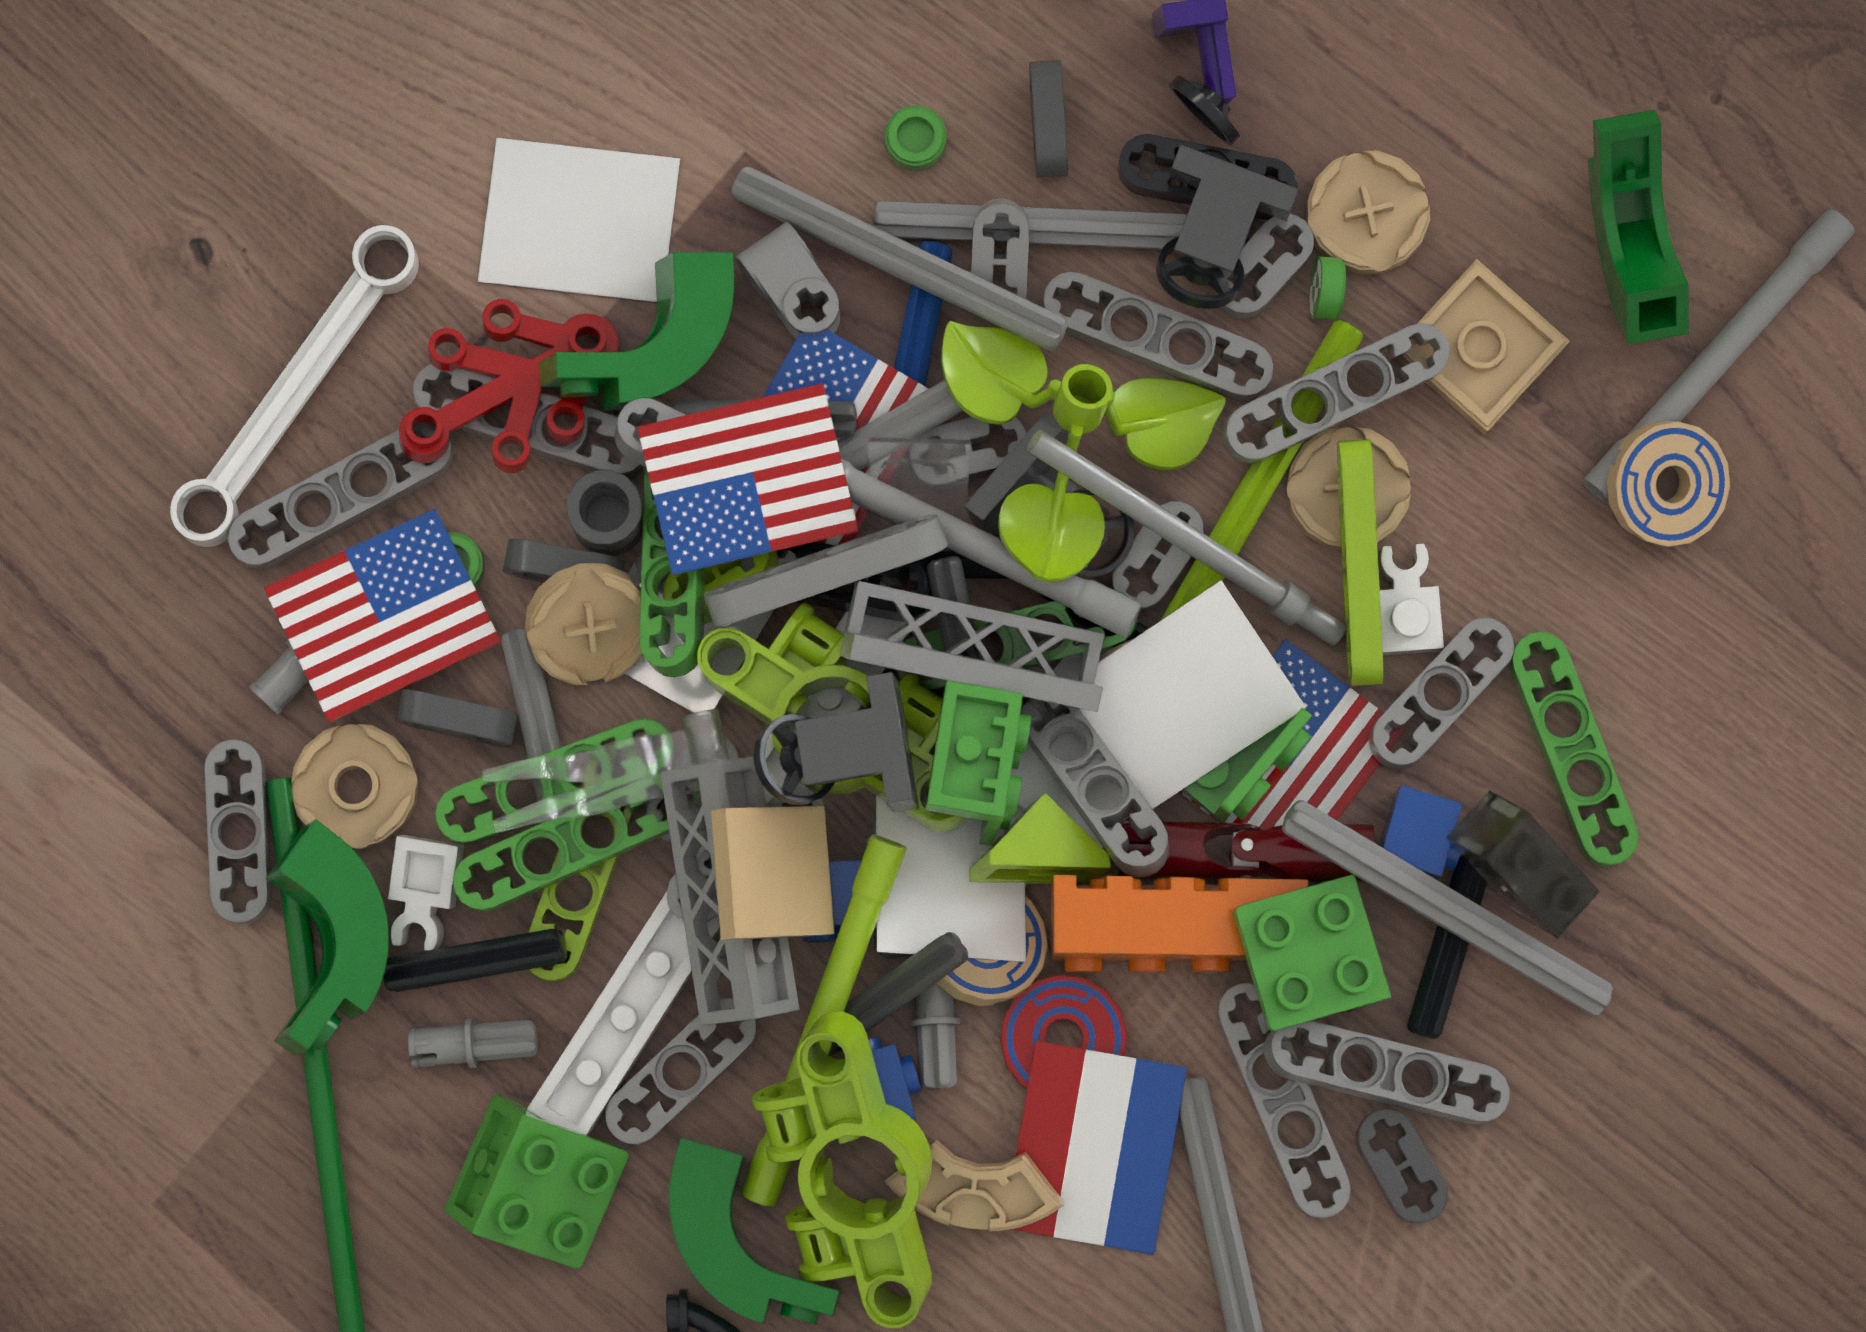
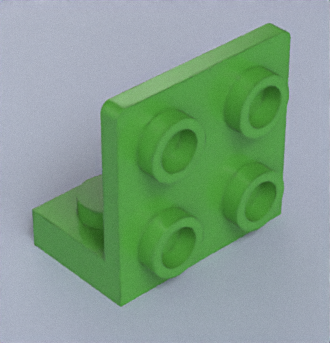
(974, 754)
(1238, 781)
(1311, 953)
(535, 1184)

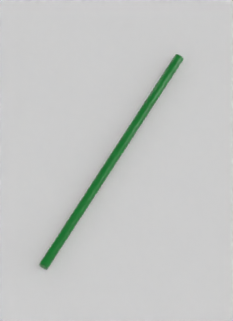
(318, 1082)

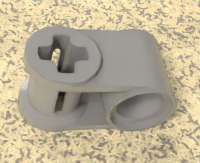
(786, 277)

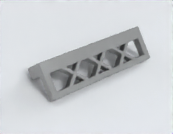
(969, 670)
(757, 968)

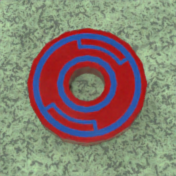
(1056, 1000)

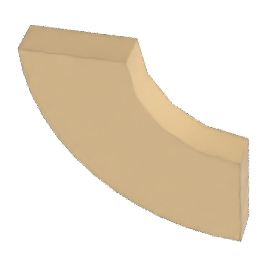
(982, 1194)

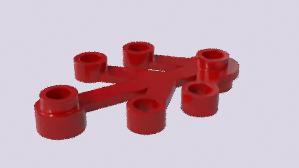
(515, 381)

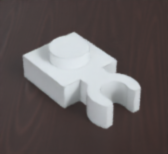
(1409, 612)
(424, 881)

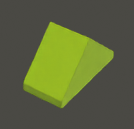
(1041, 845)

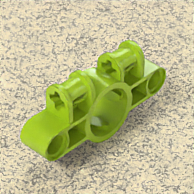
(794, 667)
(835, 1231)

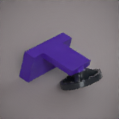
(1207, 100)

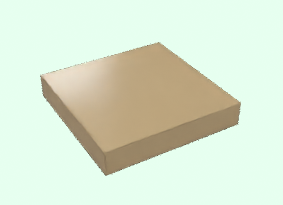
(1493, 343)
(772, 872)

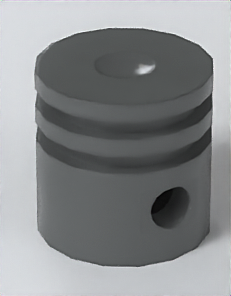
(606, 512)

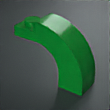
(1633, 230)
(689, 323)
(352, 926)
(704, 1230)

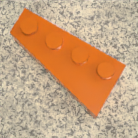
(1152, 923)

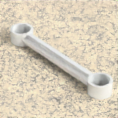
(295, 384)

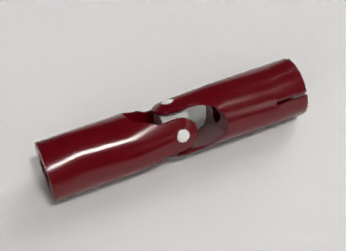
(1250, 852)

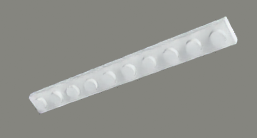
(655, 967)

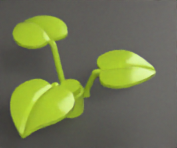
(1162, 420)

